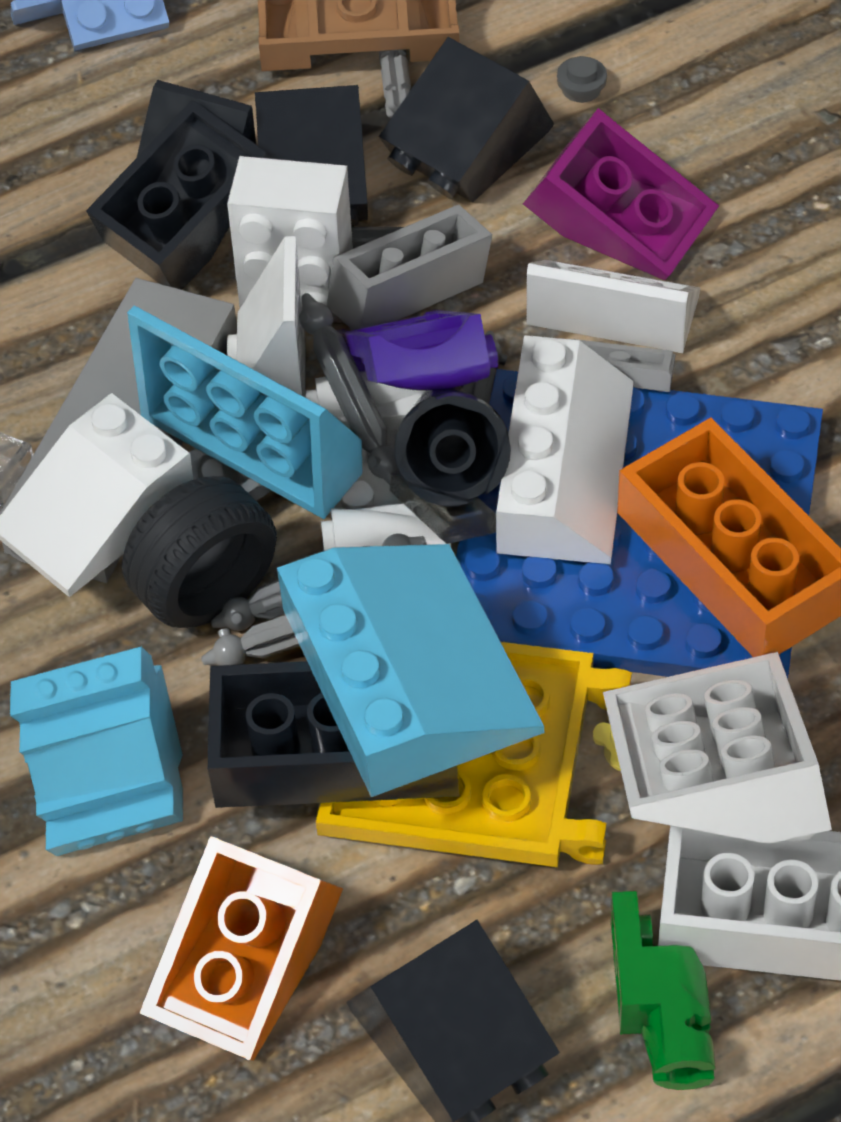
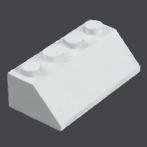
(564, 454)

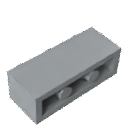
(409, 269)

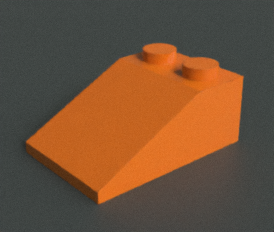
(239, 948)

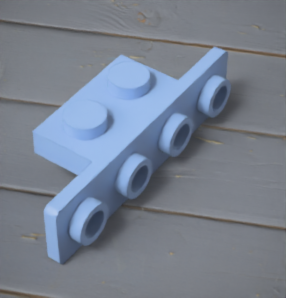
(96, 21)

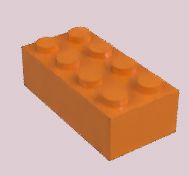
(734, 538)

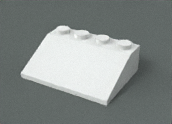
(720, 753)

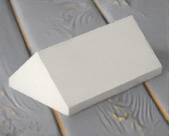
(610, 305)

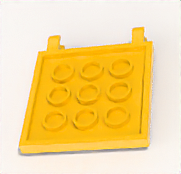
(510, 799)

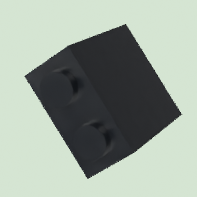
(465, 122)
(317, 128)
(456, 1027)

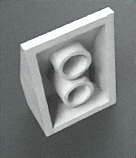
(269, 322)
(92, 493)

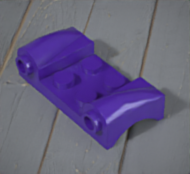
(424, 351)

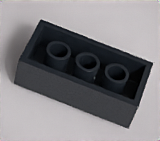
(282, 746)

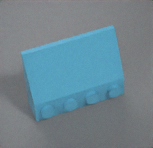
(242, 416)
(405, 660)

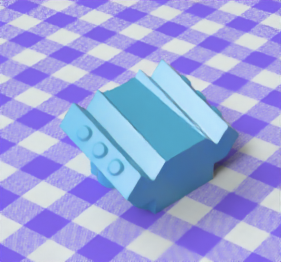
(100, 749)

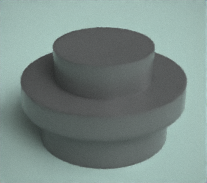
(581, 78)

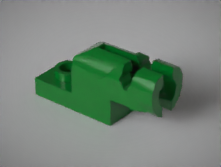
(661, 997)

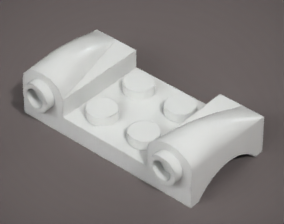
(368, 508)

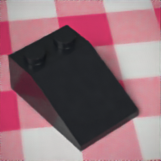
(174, 197)

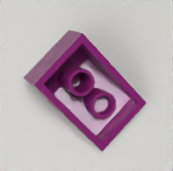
(621, 199)

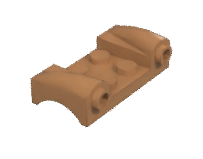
(302, 28)

